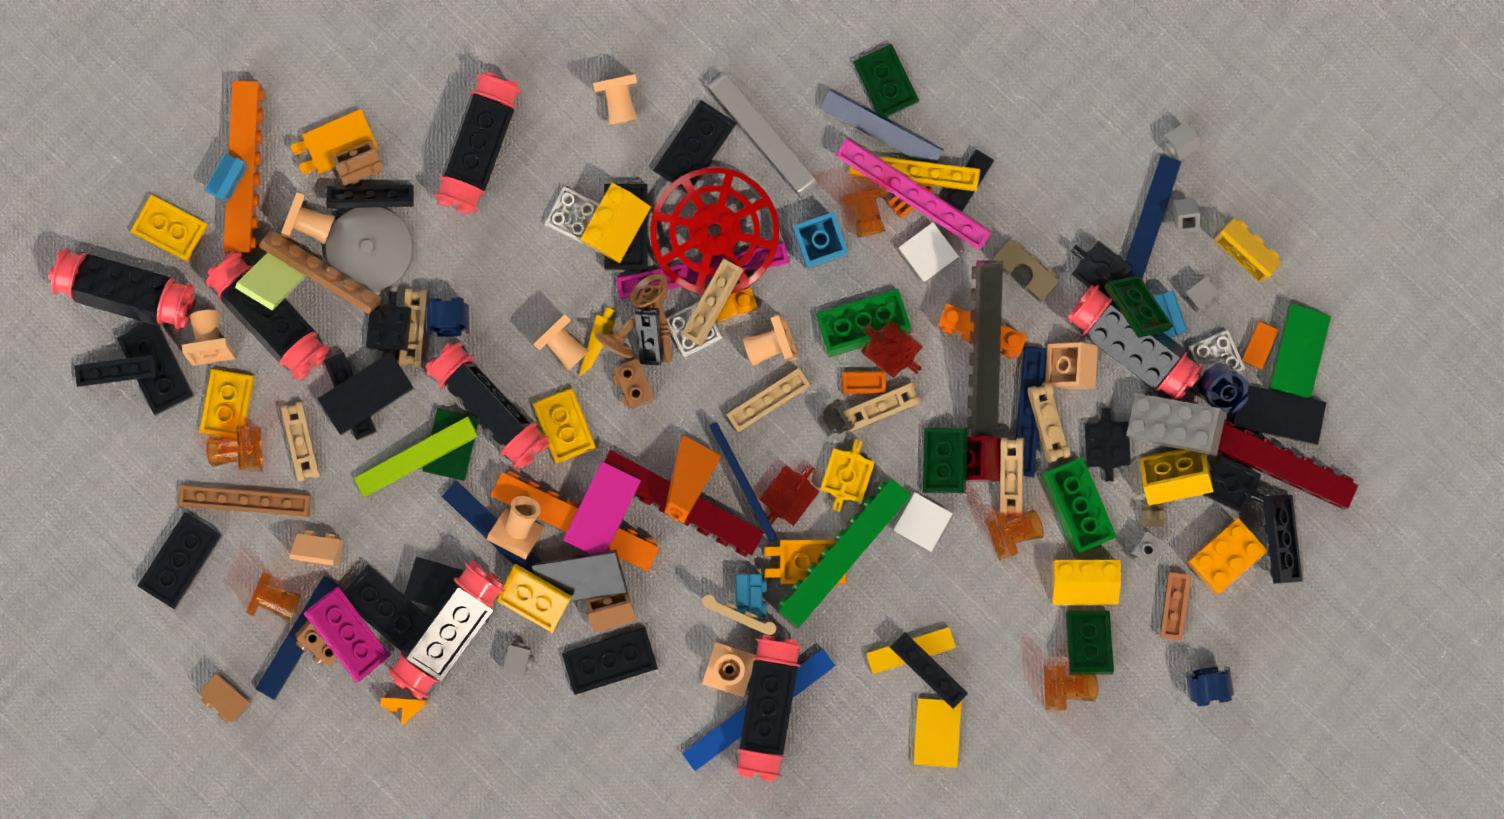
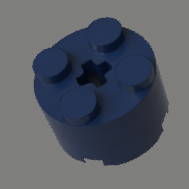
(447, 317)
(1223, 388)
(1210, 685)

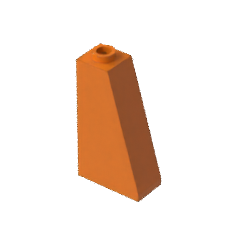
(690, 475)

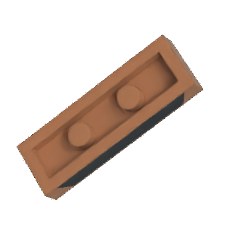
(1175, 606)

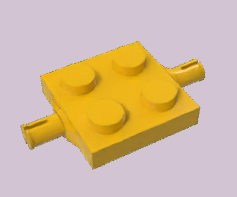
(847, 475)

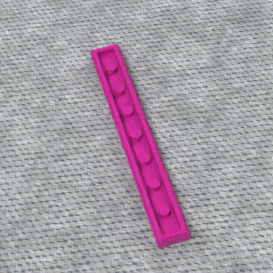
(913, 193)
(627, 283)

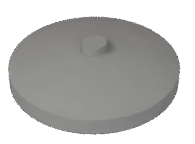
(370, 247)

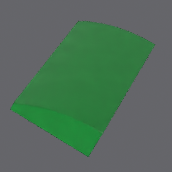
(844, 324)
(1299, 351)
(1078, 506)

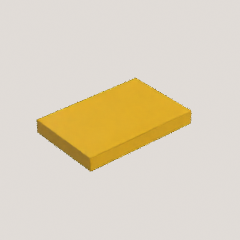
(169, 228)
(226, 403)
(565, 424)
(534, 598)
(936, 733)

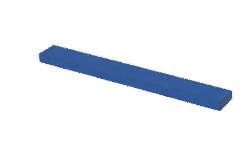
(732, 728)

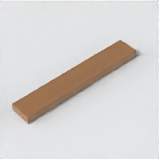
(244, 500)

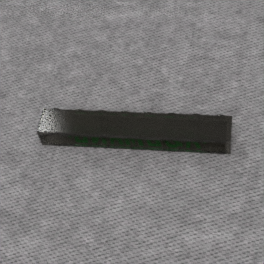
(987, 348)

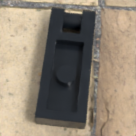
(649, 336)

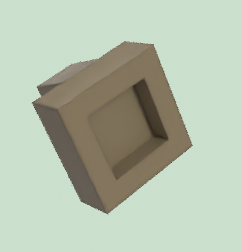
(1152, 516)

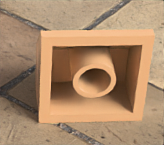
(1071, 365)
(316, 549)

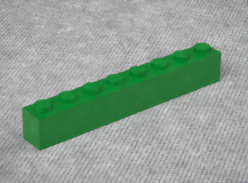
(843, 553)

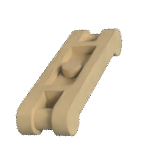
(417, 327)
(882, 406)
(1048, 422)
(300, 441)
(1011, 476)
(730, 611)

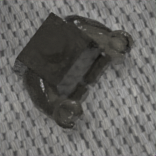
(831, 420)

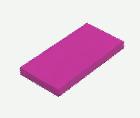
(602, 509)
(346, 634)

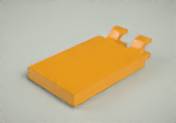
(332, 140)
(796, 558)

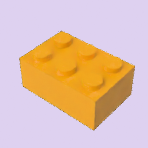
(1226, 556)

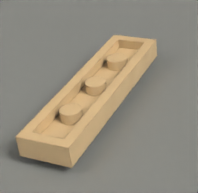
(712, 302)
(768, 400)

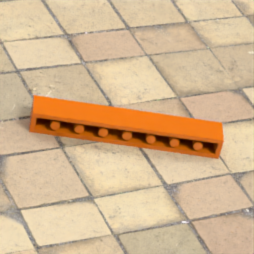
(244, 145)
(561, 514)

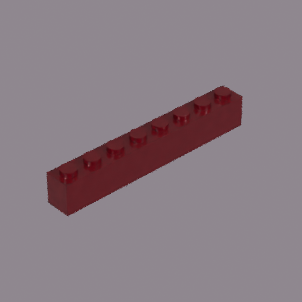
(1286, 467)
(703, 515)

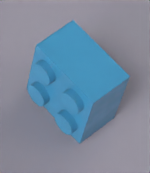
(820, 240)

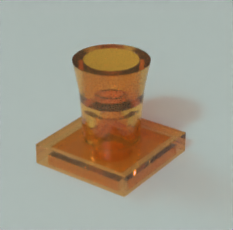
(866, 211)
(244, 449)
(1009, 533)
(273, 599)
(1067, 687)

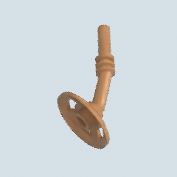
(650, 295)
(617, 339)

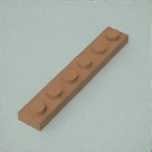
(320, 272)

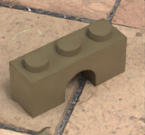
(1041, 280)

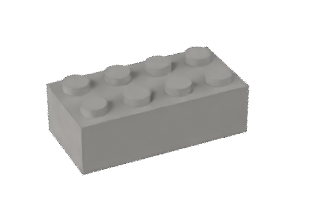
(1176, 424)

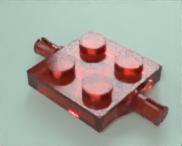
(892, 348)
(789, 495)

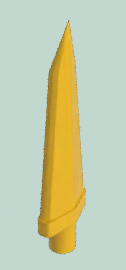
(601, 324)

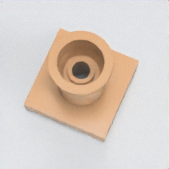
(618, 98)
(307, 221)
(772, 343)
(562, 344)
(208, 345)
(516, 527)
(732, 683)

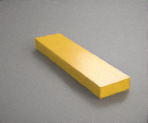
(931, 643)

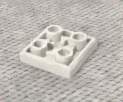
(571, 214)
(928, 252)
(677, 325)
(1215, 350)
(922, 522)

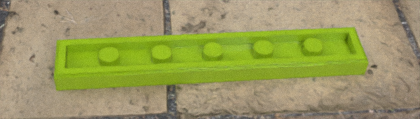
(416, 457)

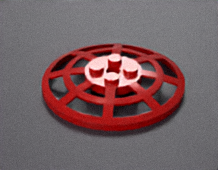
(710, 215)

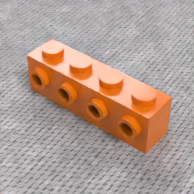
(958, 322)

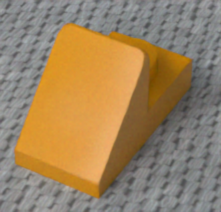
(737, 304)
(409, 707)

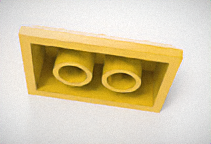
(615, 223)
(1248, 250)
(1175, 476)
(1086, 582)

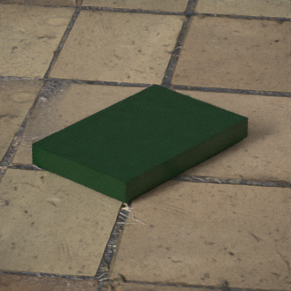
(886, 81)
(1138, 306)
(945, 460)
(456, 462)
(1089, 643)

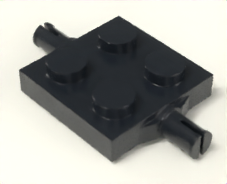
(1099, 266)
(389, 327)
(1107, 445)
(1234, 485)

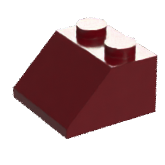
(983, 459)

